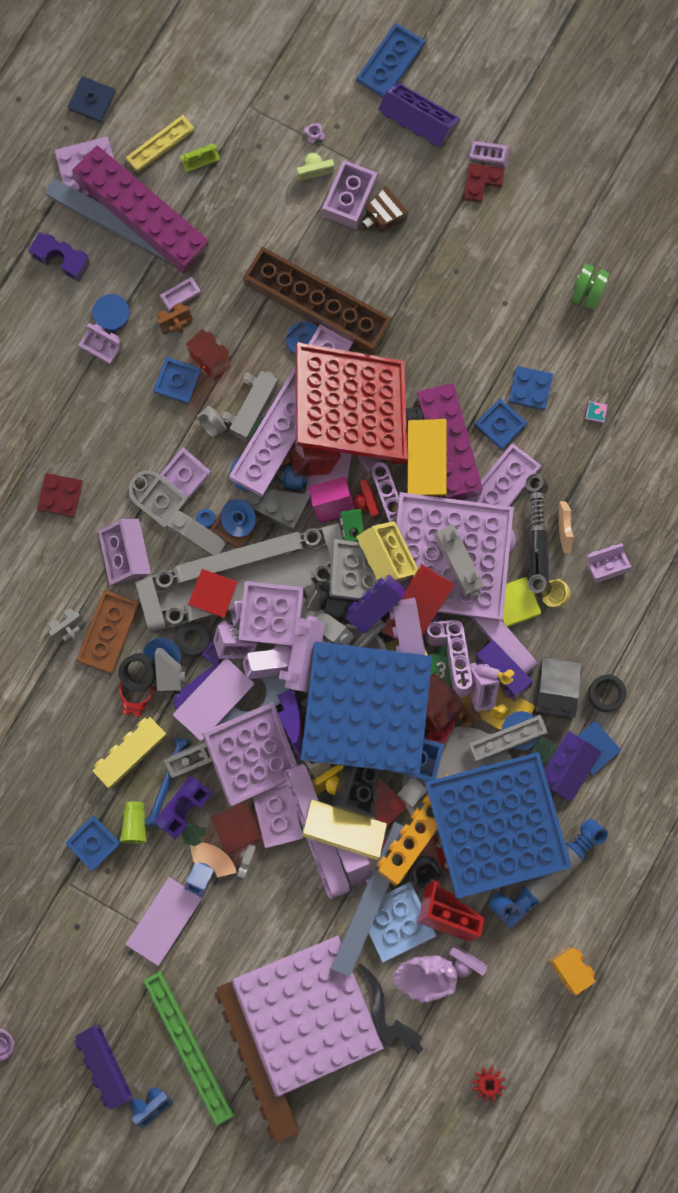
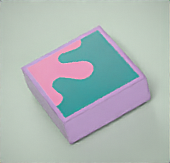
(596, 412)

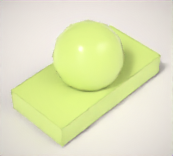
(314, 167)

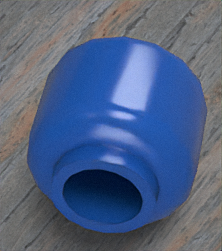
(289, 481)

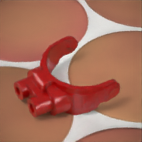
(136, 709)

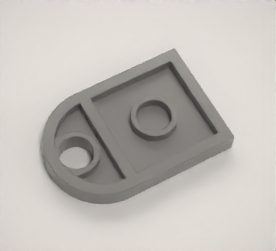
(158, 496)

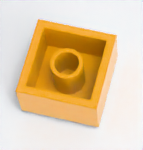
(572, 970)

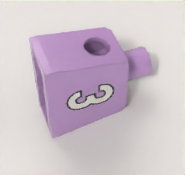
(228, 645)

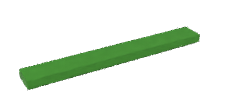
(188, 1048)

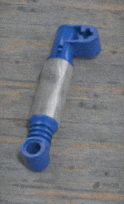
(538, 888)

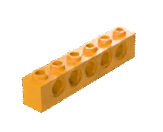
(396, 873)

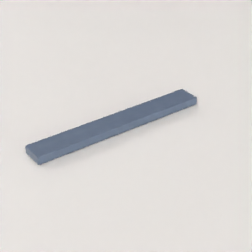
(96, 213)
(365, 911)

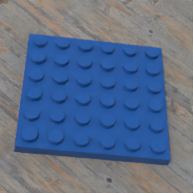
(366, 708)
(497, 825)

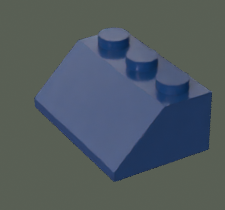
(430, 760)

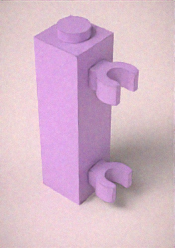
(300, 664)

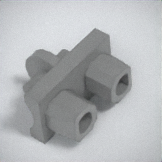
(67, 628)

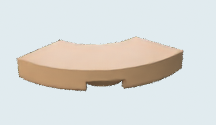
(565, 530)
(214, 857)

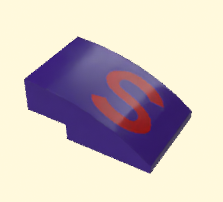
(292, 720)

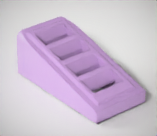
(495, 161)

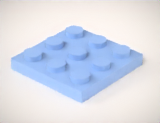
(396, 923)

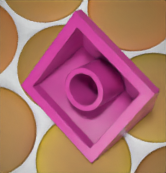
(331, 498)

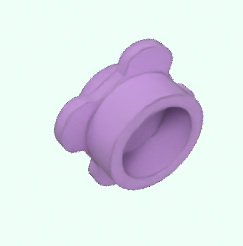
(314, 128)

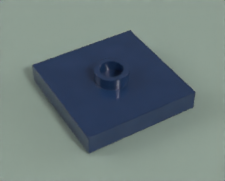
(91, 99)

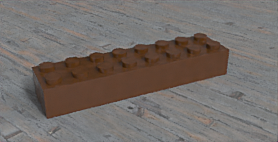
(316, 300)
(274, 1108)

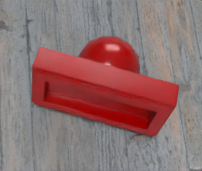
(367, 500)

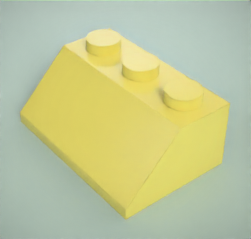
(387, 552)

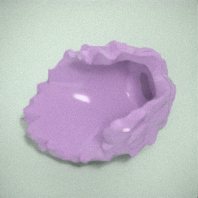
(426, 978)

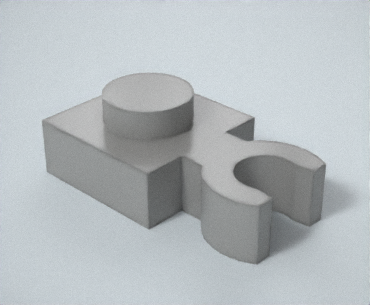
(247, 855)

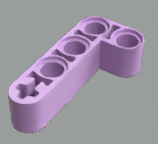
(455, 658)

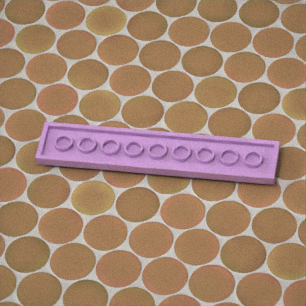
(278, 428)

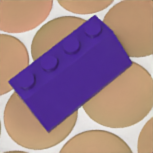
(418, 114)
(104, 1067)

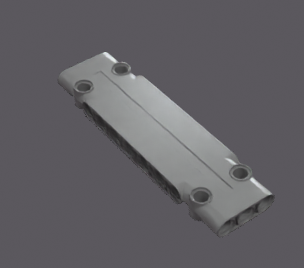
(278, 561)

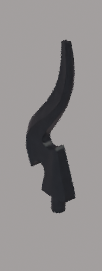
(398, 1029)

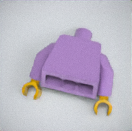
(485, 688)

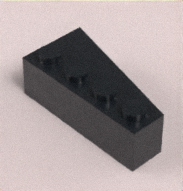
(357, 791)

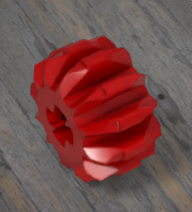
(481, 1085)

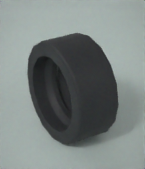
(125, 678)
(621, 691)

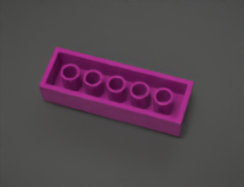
(462, 472)

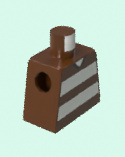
(384, 211)

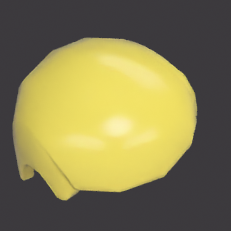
(559, 594)

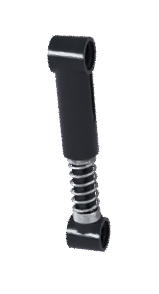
(538, 537)

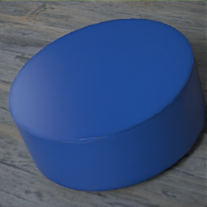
(206, 518)

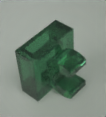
(192, 833)

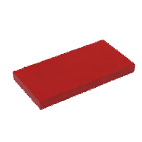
(429, 592)

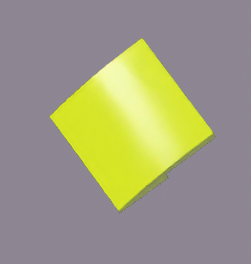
(519, 603)

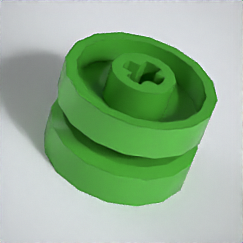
(588, 286)

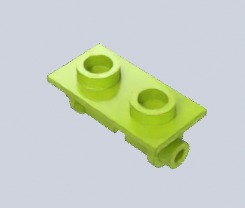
(200, 157)

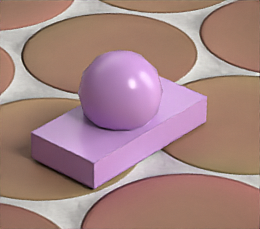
(466, 962)

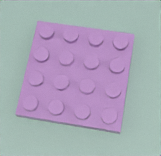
(250, 753)

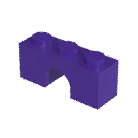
(46, 247)
(188, 796)

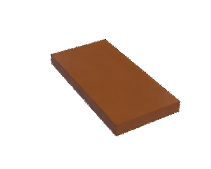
(108, 632)

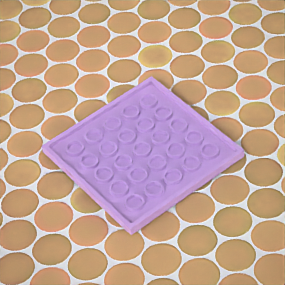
(485, 534)
(305, 1016)

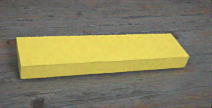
(160, 144)

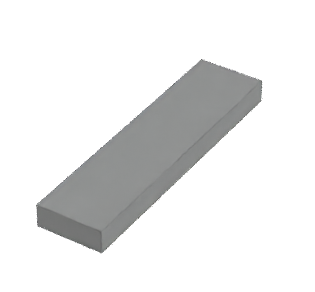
(507, 738)

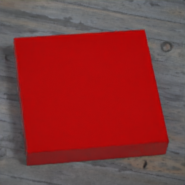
(213, 593)

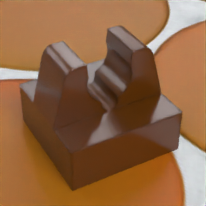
(467, 715)

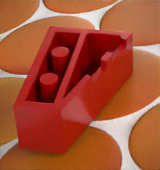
(447, 914)

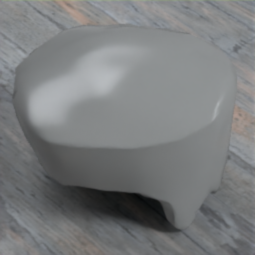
(211, 421)

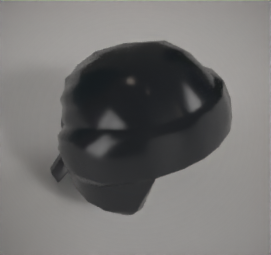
(424, 871)

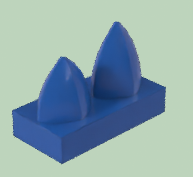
(145, 1113)

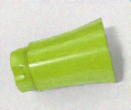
(133, 824)

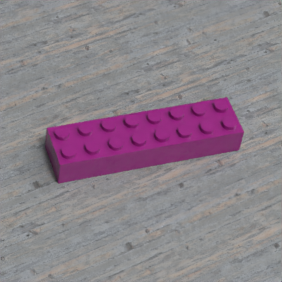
(140, 209)

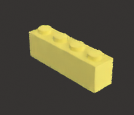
(129, 753)

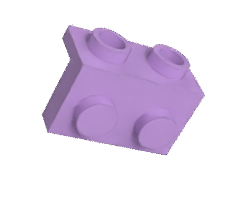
(101, 344)
(608, 563)

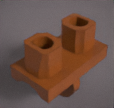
(174, 320)

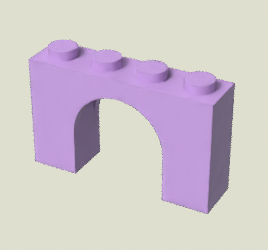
(266, 662)

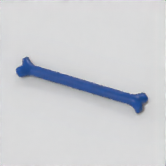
(179, 746)

